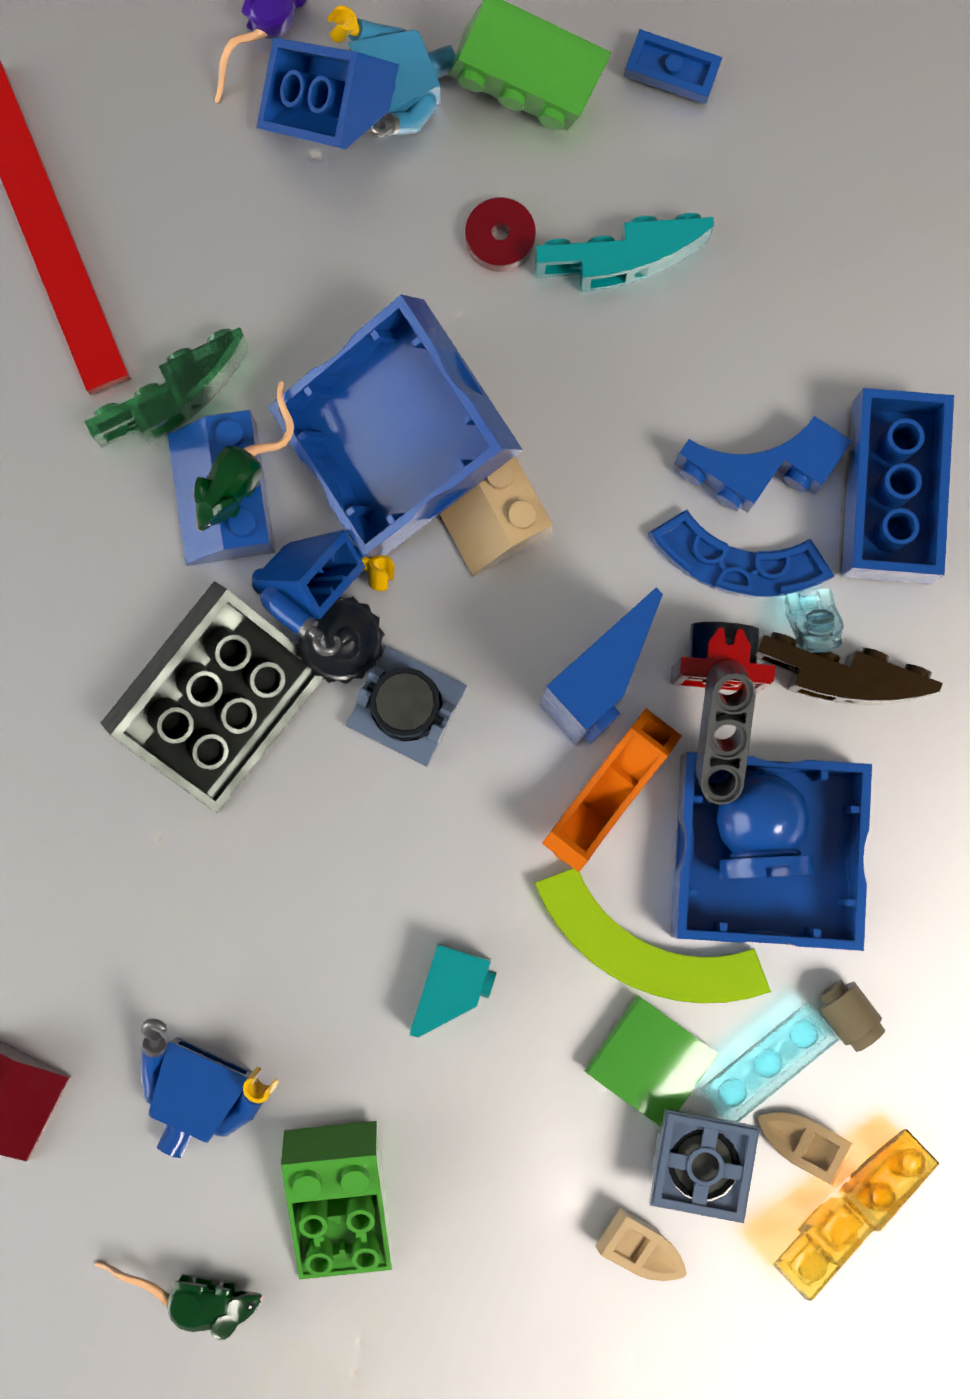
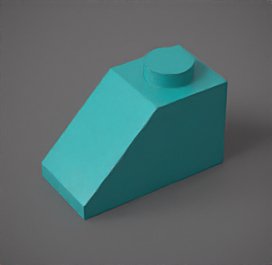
(451, 988)

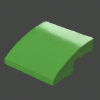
(650, 1061)

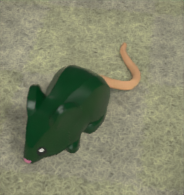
(234, 476)
(198, 1303)

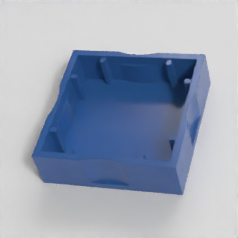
(395, 427)
(787, 910)

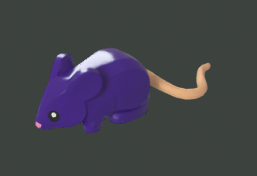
(265, 20)

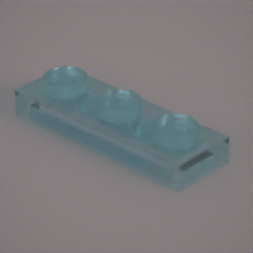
(769, 1063)

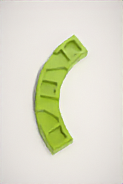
(640, 964)

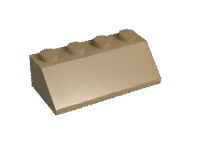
(497, 519)

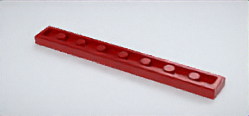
(55, 250)

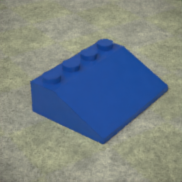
(591, 687)

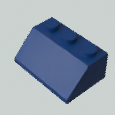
(324, 92)
(192, 455)

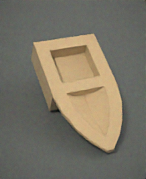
(806, 1144)
(640, 1249)

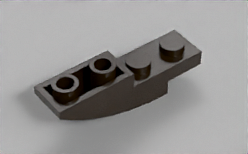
(862, 680)

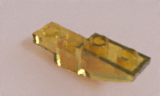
(853, 1212)

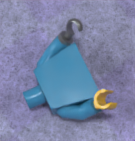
(417, 75)

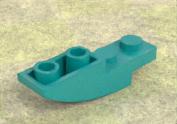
(643, 251)

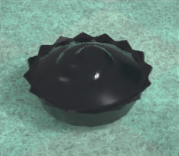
(359, 638)

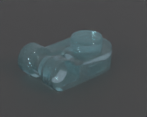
(815, 620)

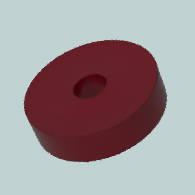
(504, 215)

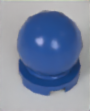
(764, 830)

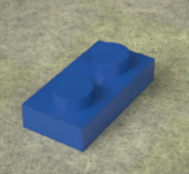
(672, 66)

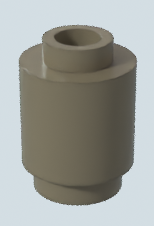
(851, 1015)

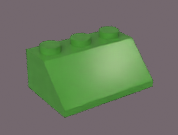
(528, 63)

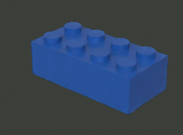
(898, 486)

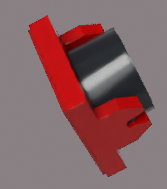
(718, 642)

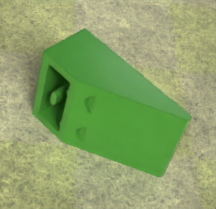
(336, 1199)

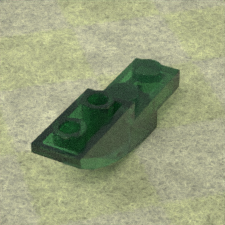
(190, 384)

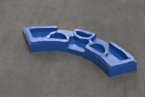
(736, 570)

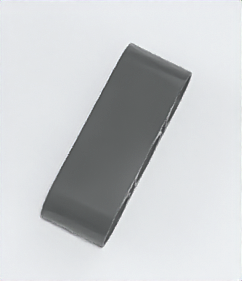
(728, 753)

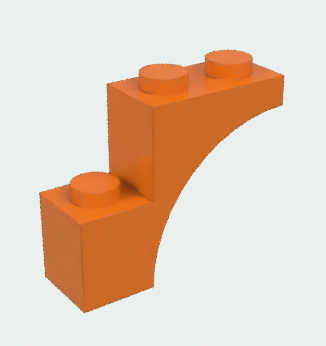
(611, 790)

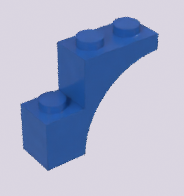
(743, 477)

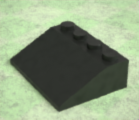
(213, 697)

